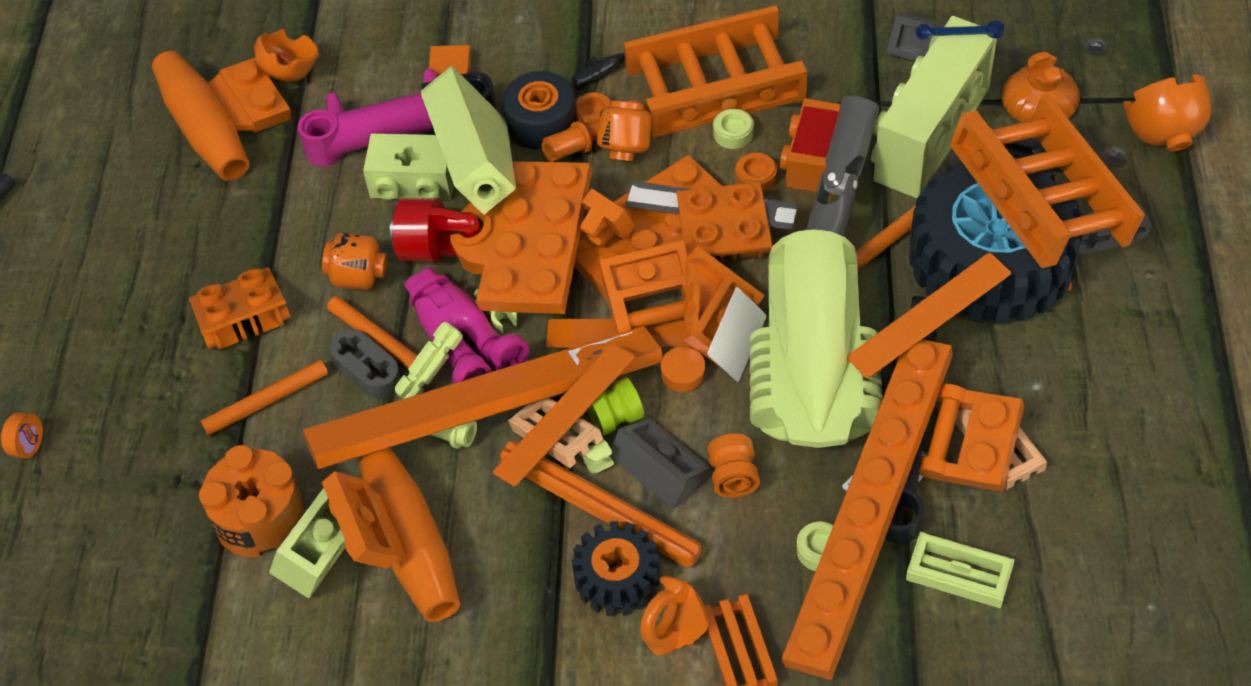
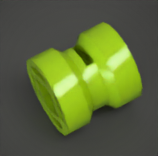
(616, 406)

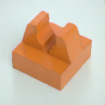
(604, 219)

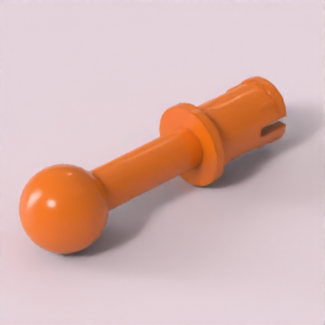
(572, 140)

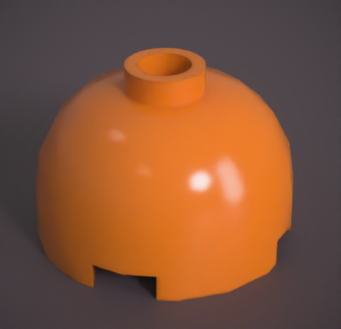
(1170, 112)

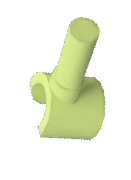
(496, 316)
(598, 457)

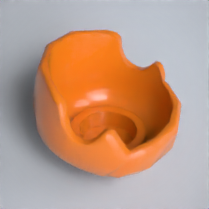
(285, 58)

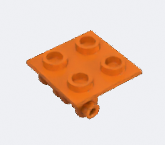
(725, 220)
(223, 305)

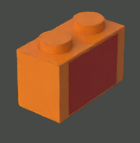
(810, 142)

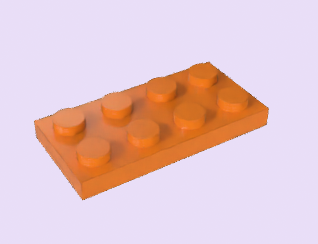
(651, 227)

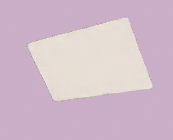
(731, 342)

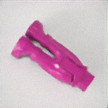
(442, 301)

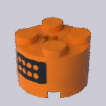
(251, 500)

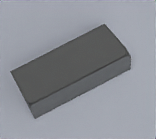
(659, 461)

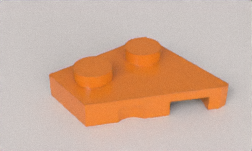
(707, 297)

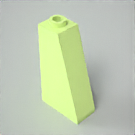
(471, 139)

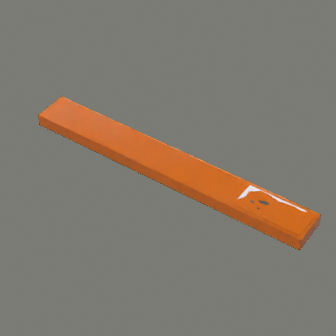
(469, 399)

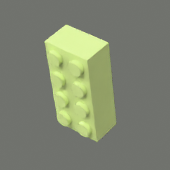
(926, 110)

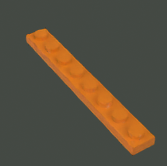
(867, 511)

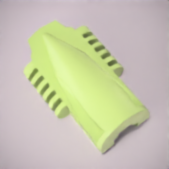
(799, 364)

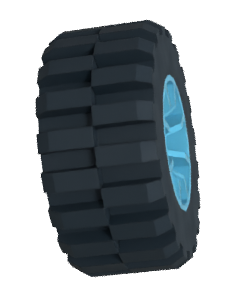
(960, 225)

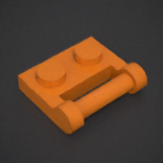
(642, 275)
(987, 440)

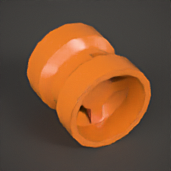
(733, 465)

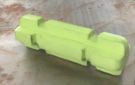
(429, 361)

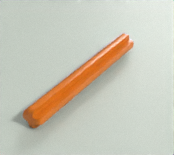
(611, 508)

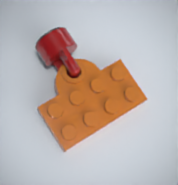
(518, 246)

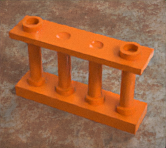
(704, 101)
(1029, 208)

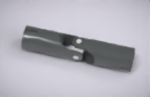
(844, 164)

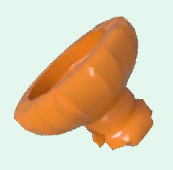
(1039, 78)

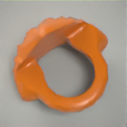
(681, 622)

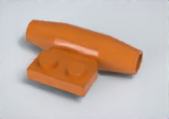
(215, 111)
(392, 526)

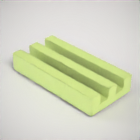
(957, 576)

